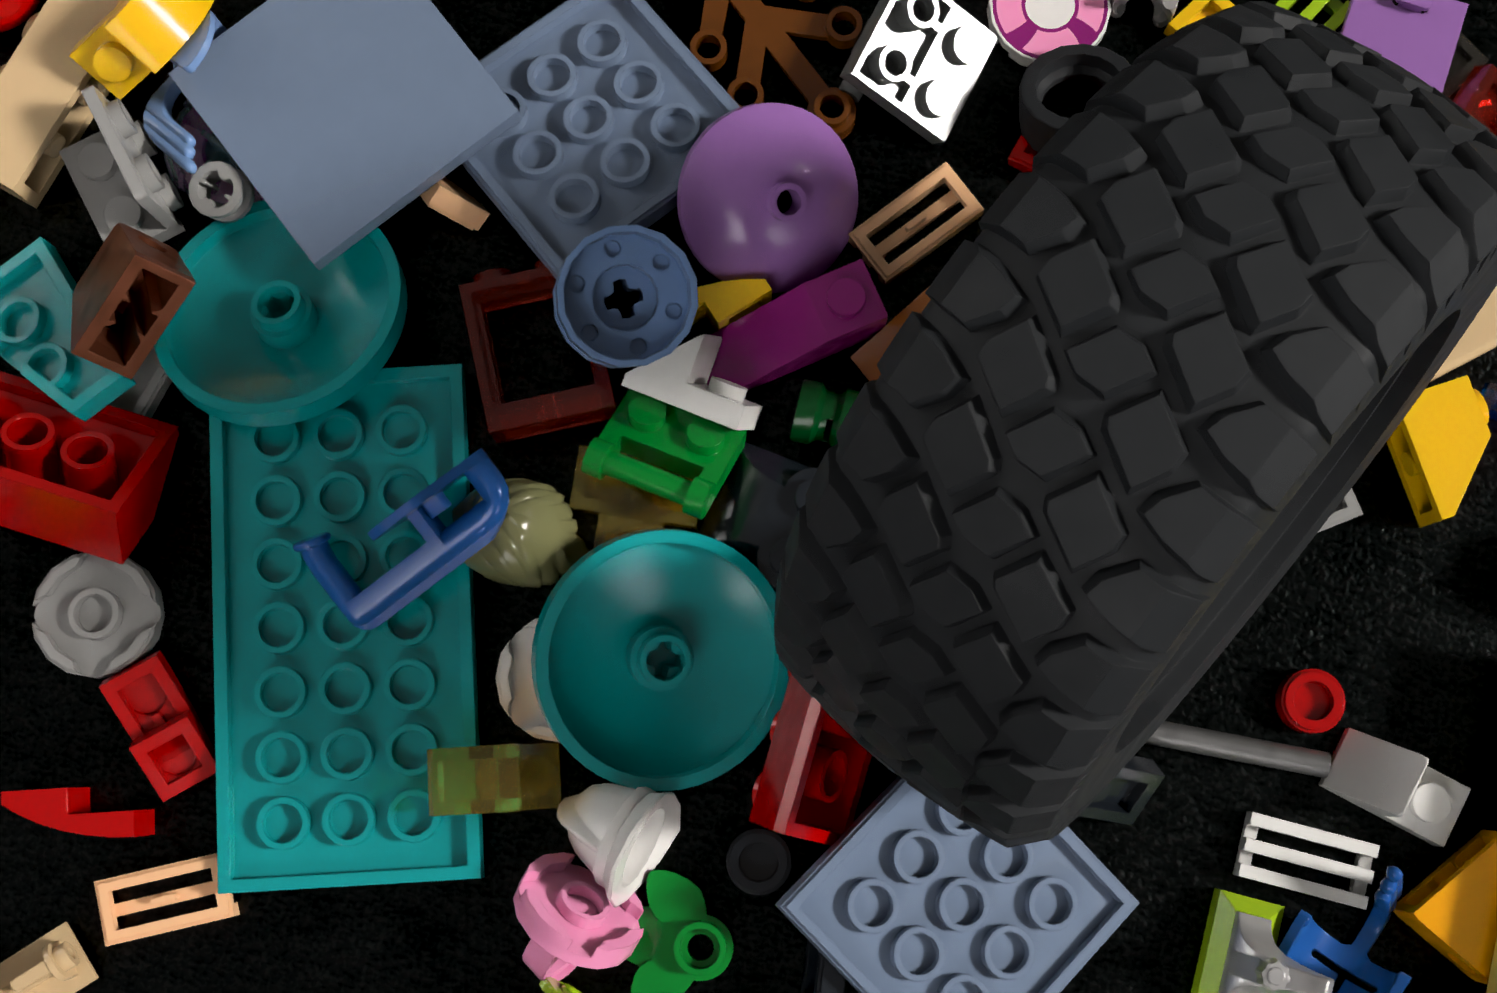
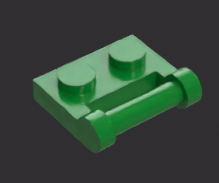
(671, 441)

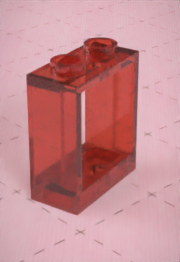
(535, 415)

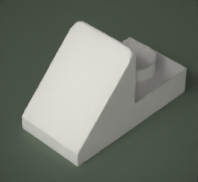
(683, 379)
(1395, 786)

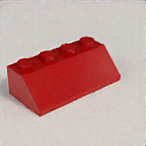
(78, 479)
(809, 773)

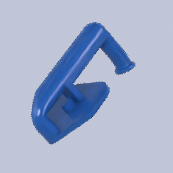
(440, 555)

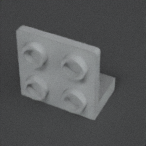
(118, 175)

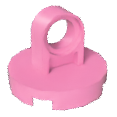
(572, 919)

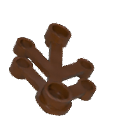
(770, 30)

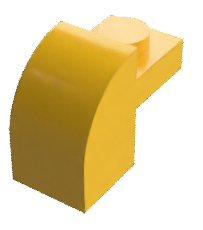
(137, 40)

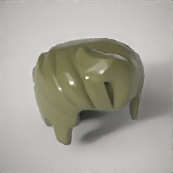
(535, 539)

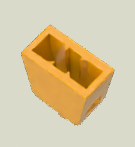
(1459, 906)

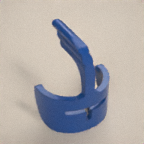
(1306, 937)

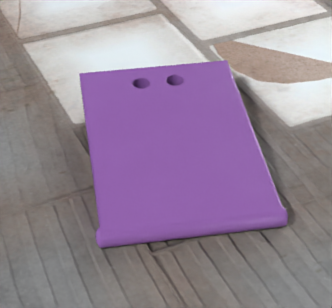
(1410, 39)

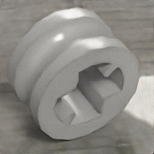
(205, 180)

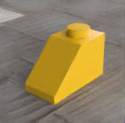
(1440, 448)

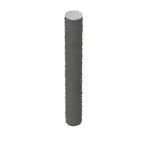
(1242, 749)

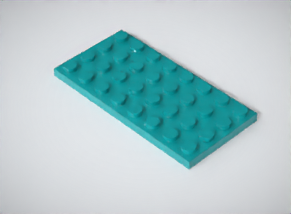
(312, 715)

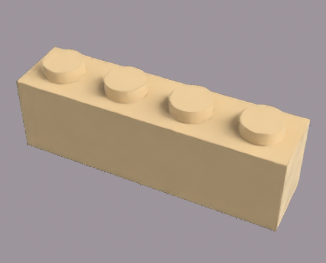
(43, 96)

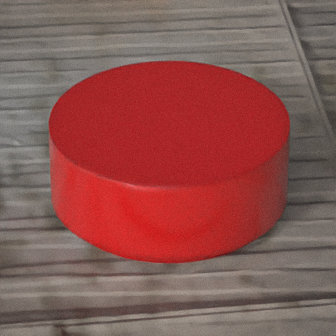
(1310, 701)

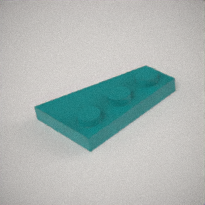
(37, 333)

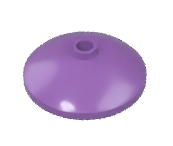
(733, 189)

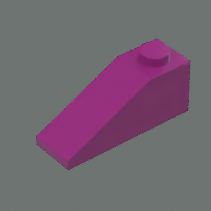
(801, 327)

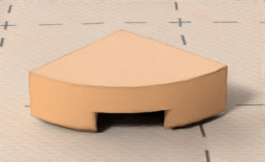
(455, 204)

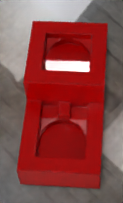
(162, 725)
(71, 812)

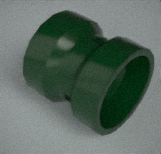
(820, 413)

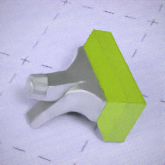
(1242, 951)

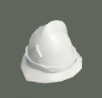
(620, 833)

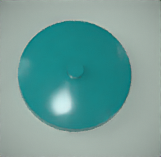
(272, 333)
(659, 659)

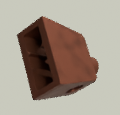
(131, 285)

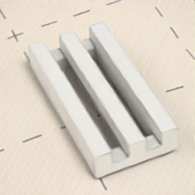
(1359, 873)

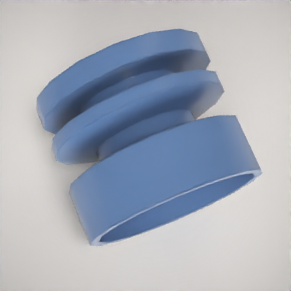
(641, 263)

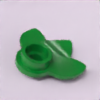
(669, 922)

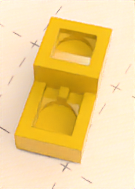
(731, 300)

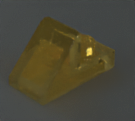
(493, 778)

